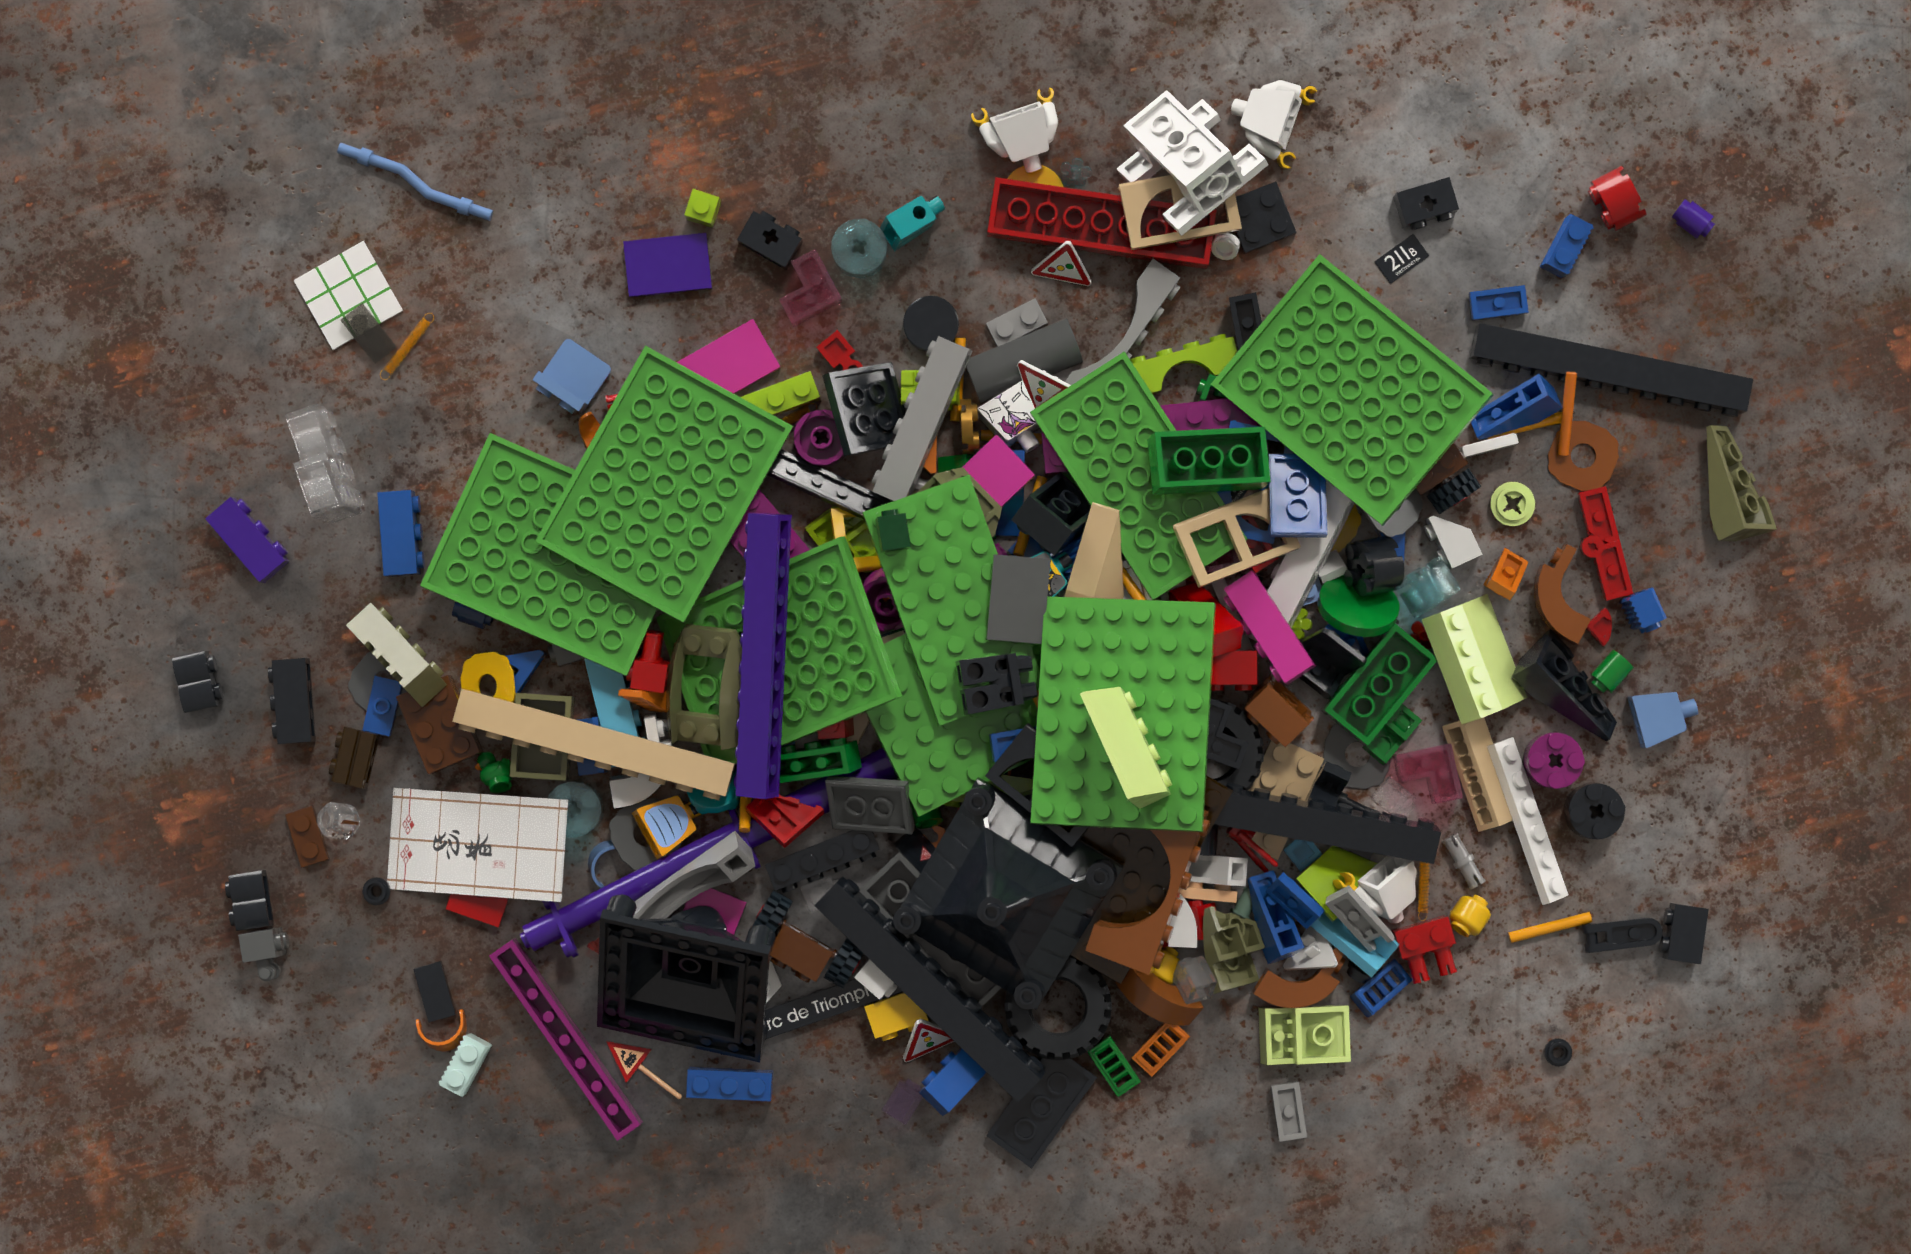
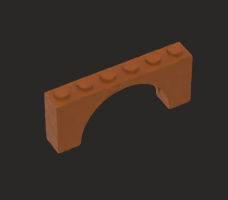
(1140, 942)

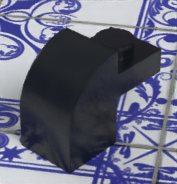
(1329, 783)

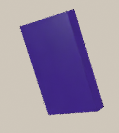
(667, 265)

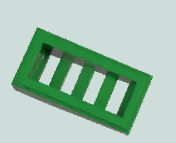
(1100, 1047)

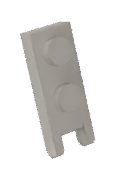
(1358, 917)

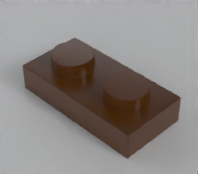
(307, 836)

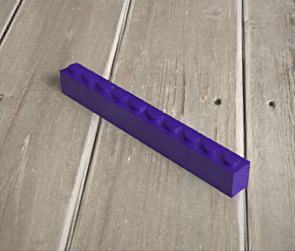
(763, 655)

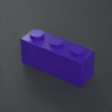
(248, 539)

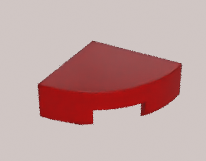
(1601, 627)

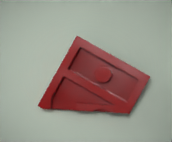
(783, 817)

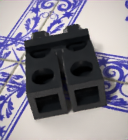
(1003, 679)

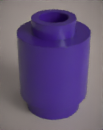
(1693, 219)

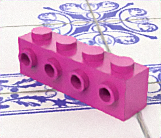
(1269, 628)

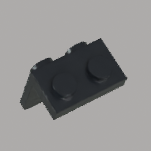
(1332, 661)

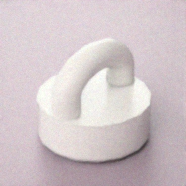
(1225, 246)

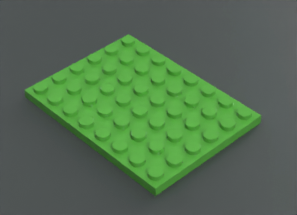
(1352, 389)
(664, 484)
(499, 569)
(831, 654)
(1166, 663)
(934, 758)

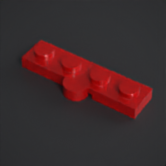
(1604, 543)

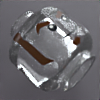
(338, 820)

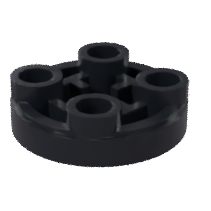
(928, 319)

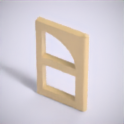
(1138, 194)
(1252, 505)

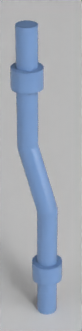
(367, 157)

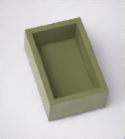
(531, 761)

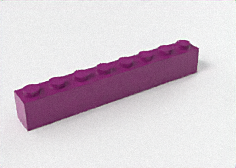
(566, 1039)

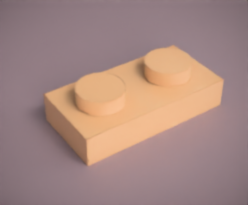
(1219, 893)

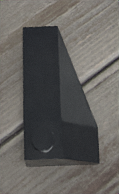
(1555, 681)

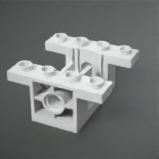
(1183, 146)

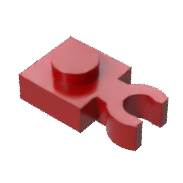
(838, 351)

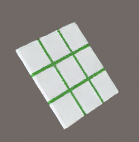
(342, 286)

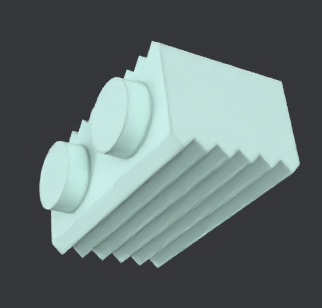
(465, 1064)

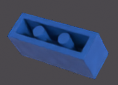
(400, 533)
(951, 1081)
(729, 1084)

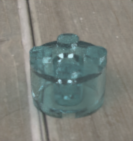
(857, 264)
(1427, 587)
(587, 800)

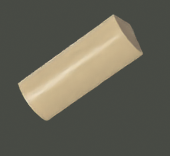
(1478, 773)

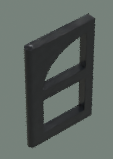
(1020, 750)

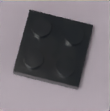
(1263, 218)

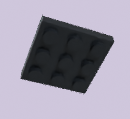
(865, 406)

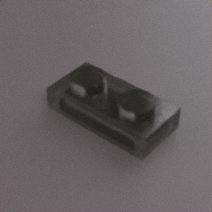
(368, 333)

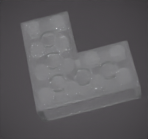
(322, 468)

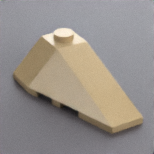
(1099, 558)

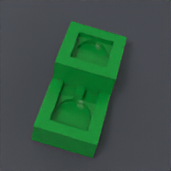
(1393, 734)

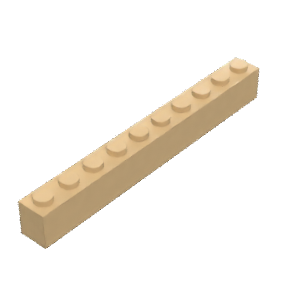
(594, 743)

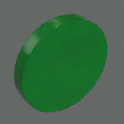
(1355, 613)

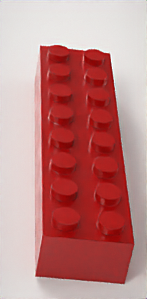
(1088, 220)

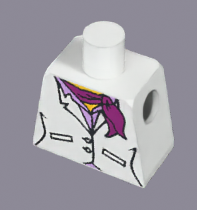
(1010, 417)

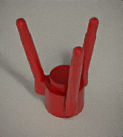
(1245, 837)

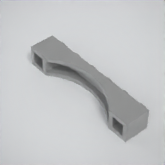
(1151, 291)
(714, 867)

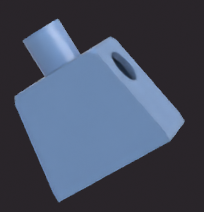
(1659, 716)

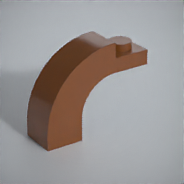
(1550, 601)
(1298, 993)
(1158, 998)

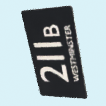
(1401, 258)

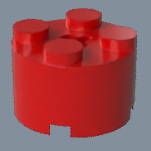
(1617, 198)

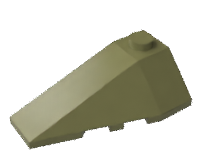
(1733, 501)

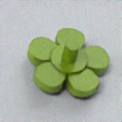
(1301, 624)

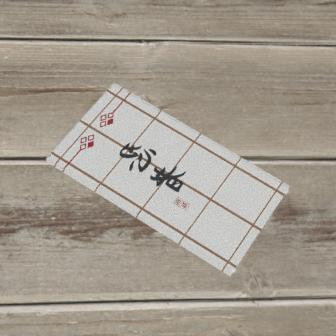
(477, 844)

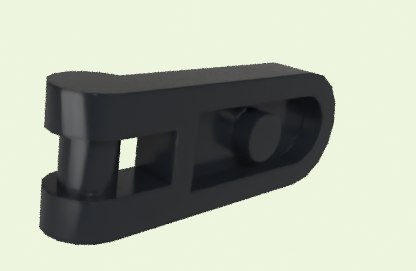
(1622, 934)

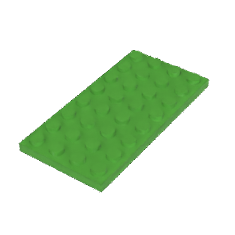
(1101, 439)
(945, 589)

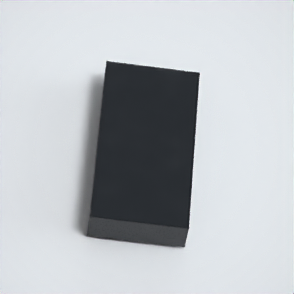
(435, 991)

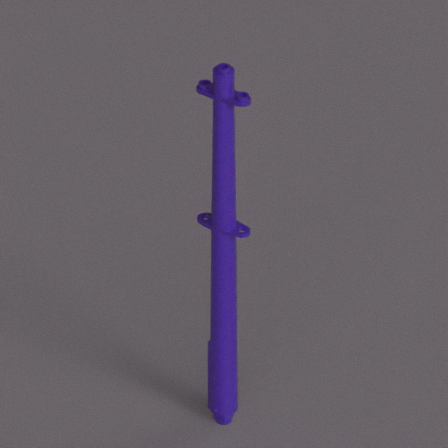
(587, 910)

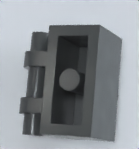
(263, 948)

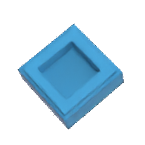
(1302, 853)

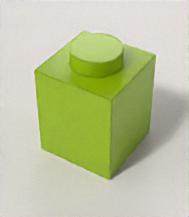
(702, 208)

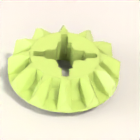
(1525, 506)

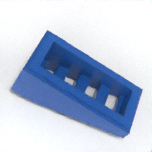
(1361, 1001)

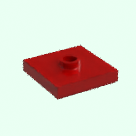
(481, 908)

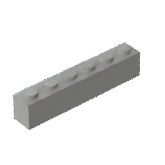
(922, 419)

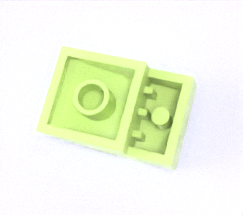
(1304, 1035)

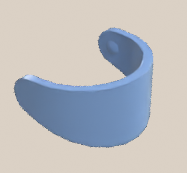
(597, 851)

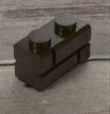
(354, 757)

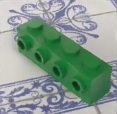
(819, 760)

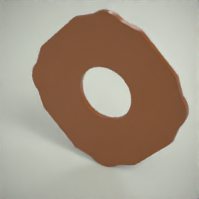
(1605, 457)

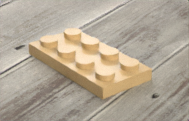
(1284, 771)

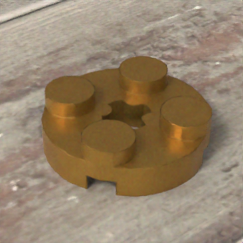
(967, 418)

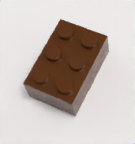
(433, 731)

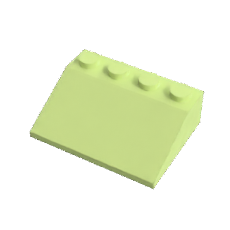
(1474, 659)
(1126, 745)

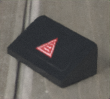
(915, 848)

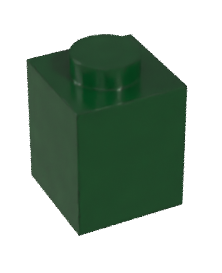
(892, 531)

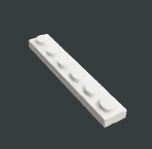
(1527, 821)

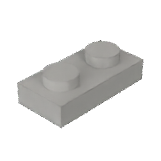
(1017, 323)
(1288, 1111)

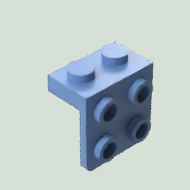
(572, 376)

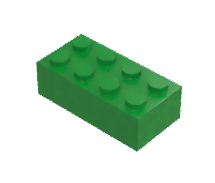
(1208, 460)
(1380, 686)

